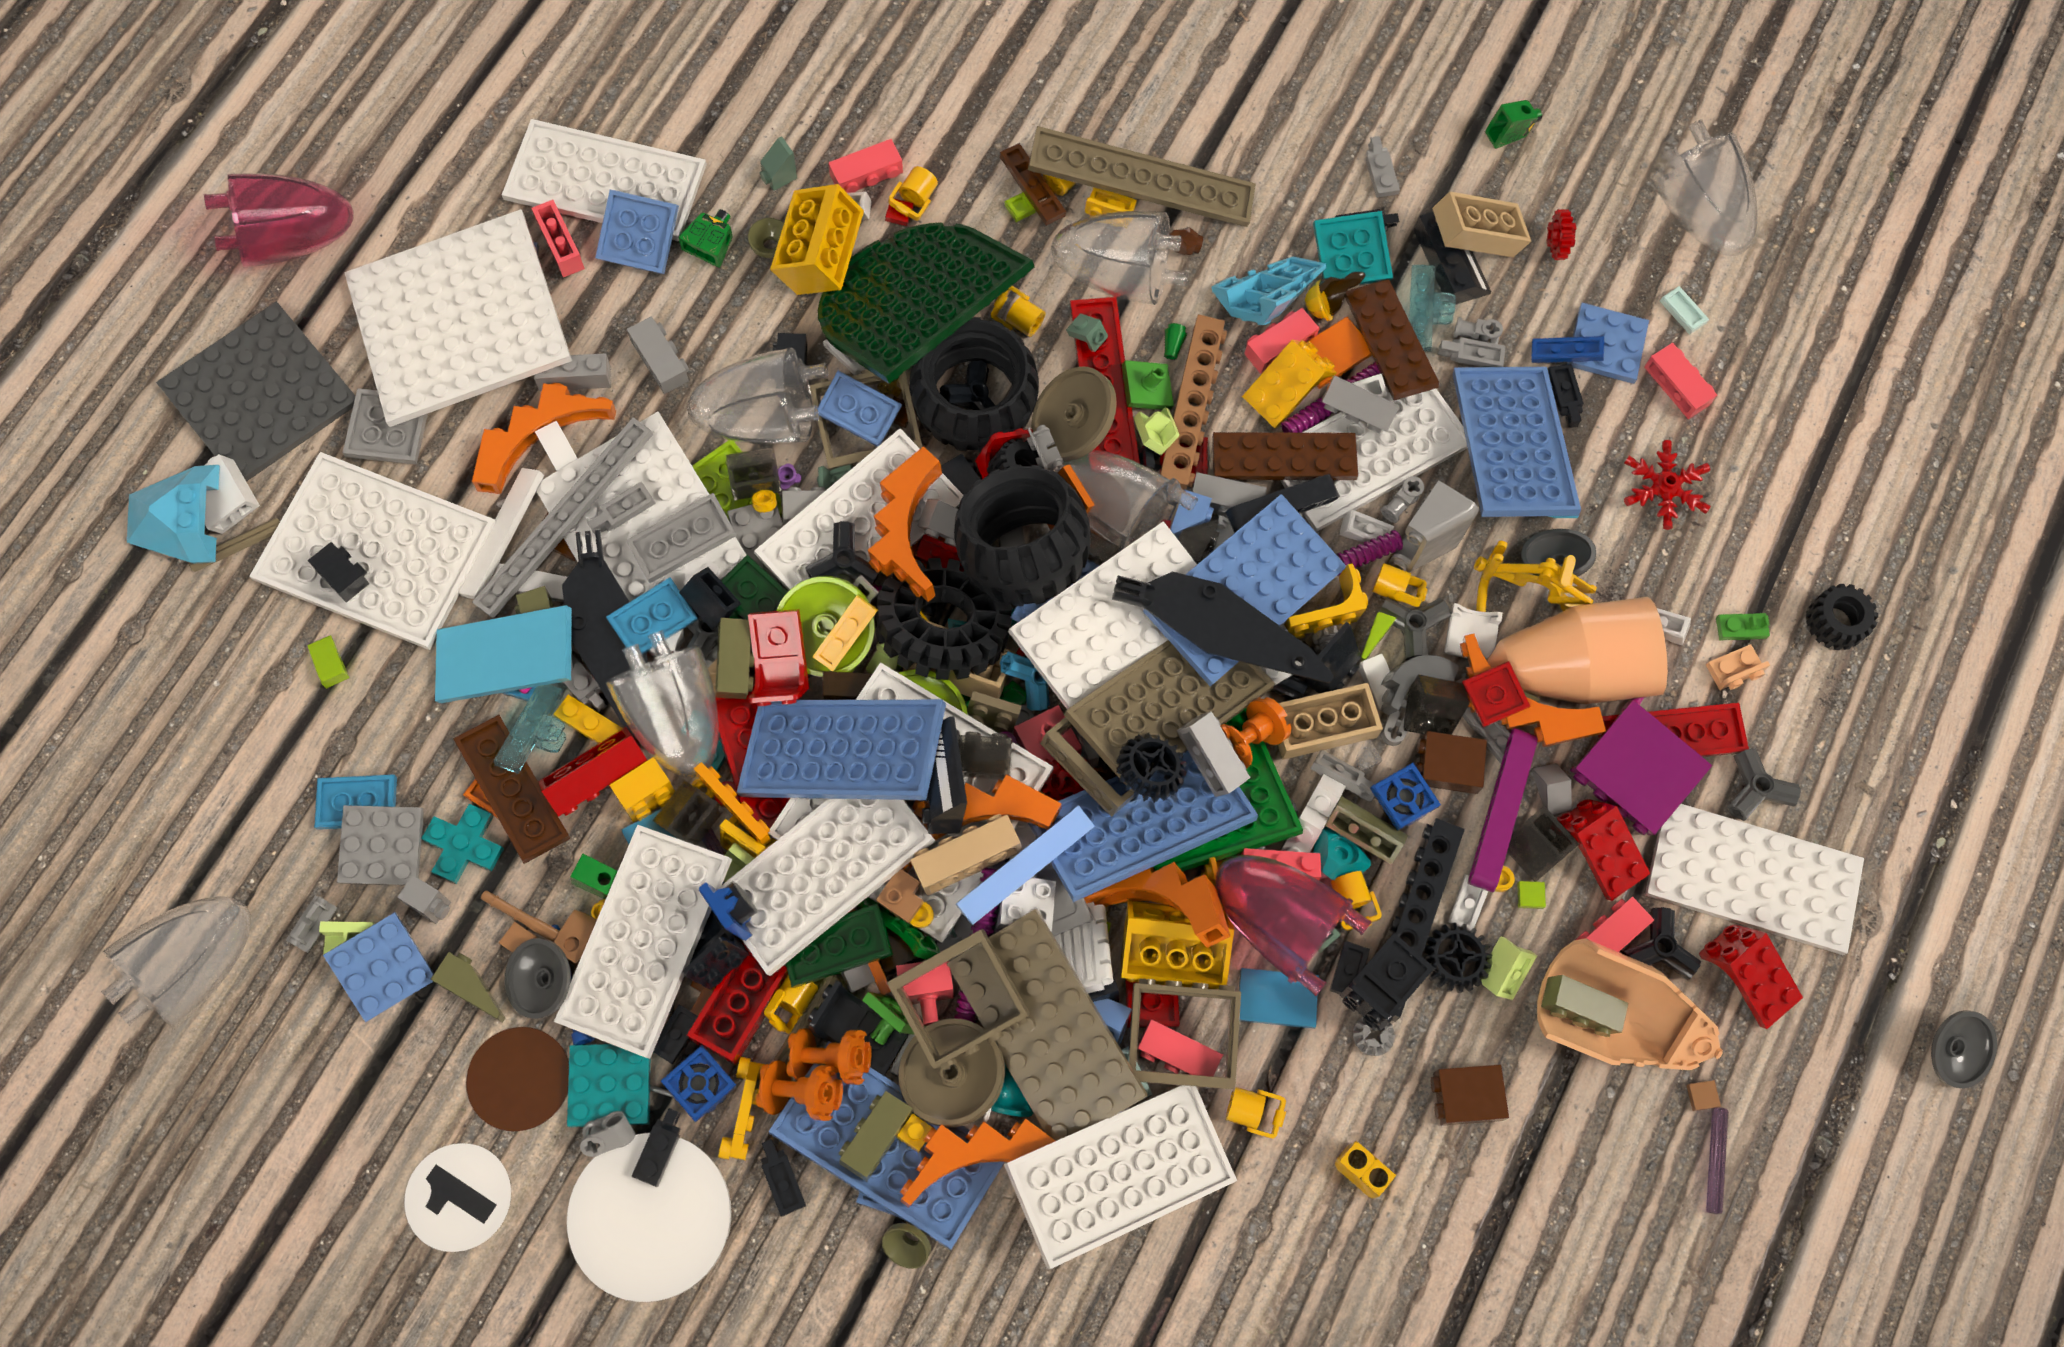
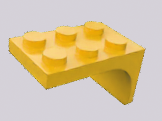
(1288, 381)
(1349, 611)

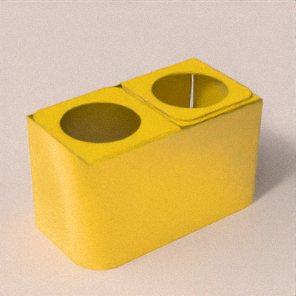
(1354, 1175)

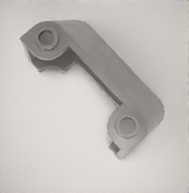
(1435, 528)

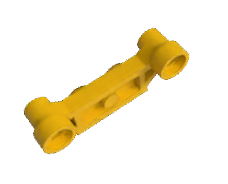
(735, 1146)

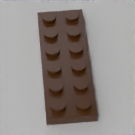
(1391, 340)
(1284, 455)
(513, 796)

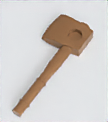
(571, 937)

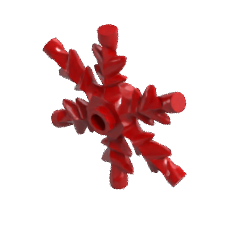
(1667, 484)

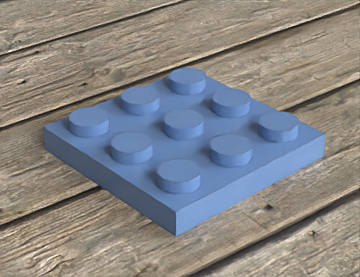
(637, 231)
(1623, 341)
(379, 966)

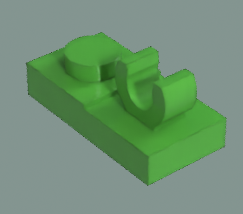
(1742, 626)

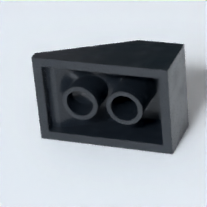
(1340, 657)

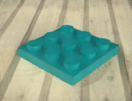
(1354, 245)
(607, 1081)

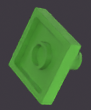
(1147, 385)
(891, 1016)

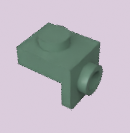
(1088, 330)
(828, 478)

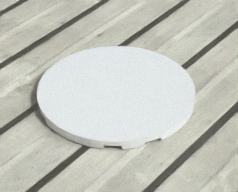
(644, 1237)

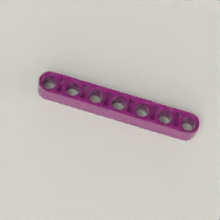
(1503, 810)

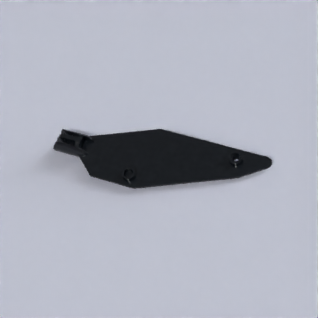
(593, 595)
(1221, 623)

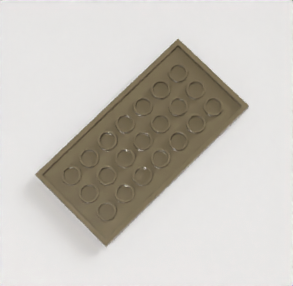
(1159, 698)
(1065, 1050)

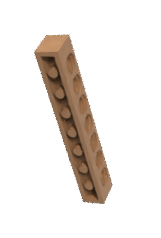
(1205, 330)

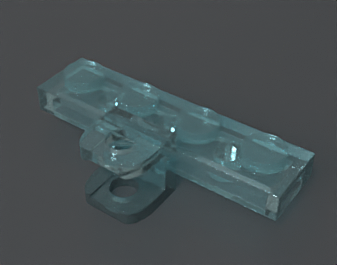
(1428, 306)
(533, 728)

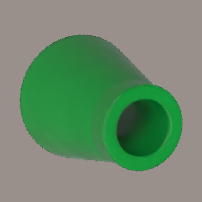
(1174, 338)

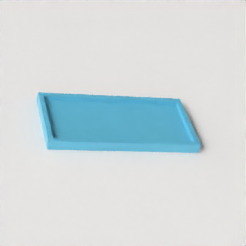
(503, 654)

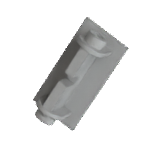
(1039, 441)
(307, 928)

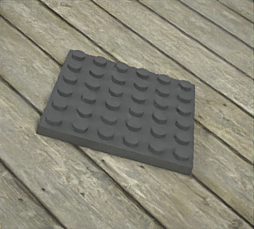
(258, 391)

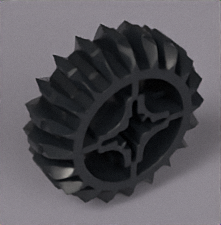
(1166, 774)
(1457, 968)

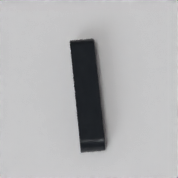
(1301, 496)

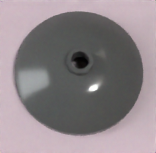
(1558, 545)
(537, 978)
(1964, 1049)

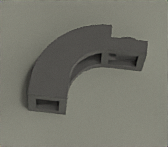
(1403, 675)

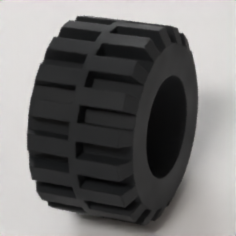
(1011, 454)
(1854, 605)

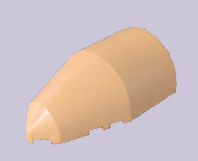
(1590, 653)
(1660, 1020)

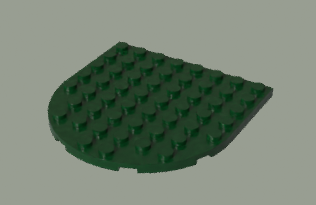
(915, 293)

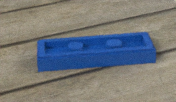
(1568, 349)

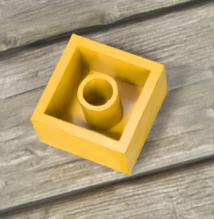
(643, 790)

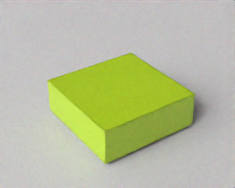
(1019, 207)
(1531, 895)

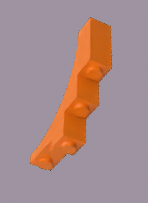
(502, 449)
(902, 493)
(1553, 723)
(1010, 799)
(1169, 886)
(984, 1146)

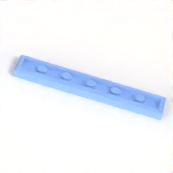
(1024, 865)

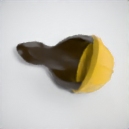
(1328, 295)

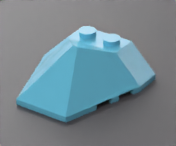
(1269, 292)
(172, 515)

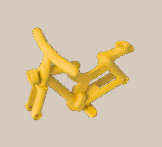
(1551, 575)

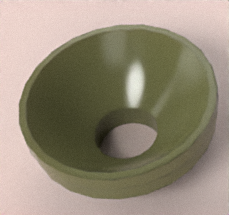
(764, 230)
(904, 1250)

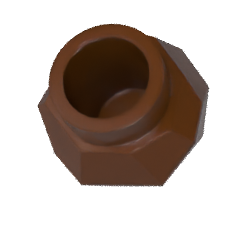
(1190, 241)

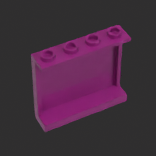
(1641, 769)

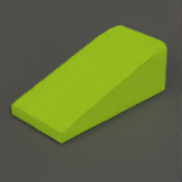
(1379, 629)
(328, 662)

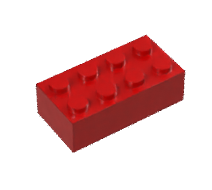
(591, 772)
(736, 1009)

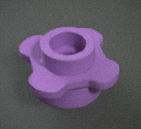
(788, 469)

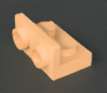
(1736, 667)

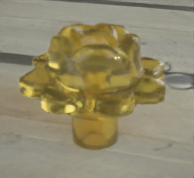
(887, 389)

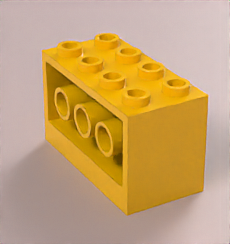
(817, 239)
(1165, 948)

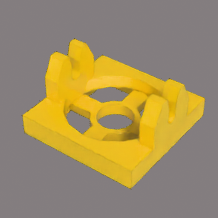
(731, 833)

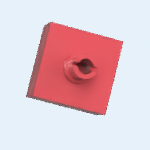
(1031, 732)
(928, 989)

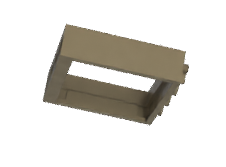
(868, 378)
(1082, 771)
(1197, 990)
(970, 1046)

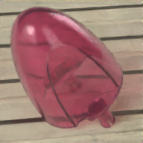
(279, 217)
(1283, 913)

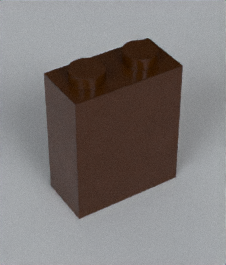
(1452, 762)
(1469, 1095)

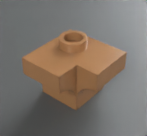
(900, 897)

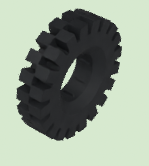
(930, 646)

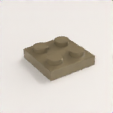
(993, 712)

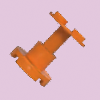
(1263, 724)
(849, 1056)
(818, 1092)

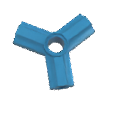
(1036, 687)

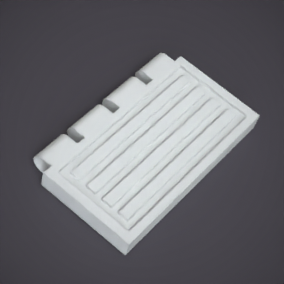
(1089, 950)

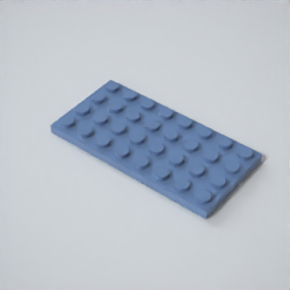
(1515, 442)
(1269, 563)
(843, 749)
(1144, 831)
(938, 1211)

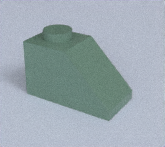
(778, 165)

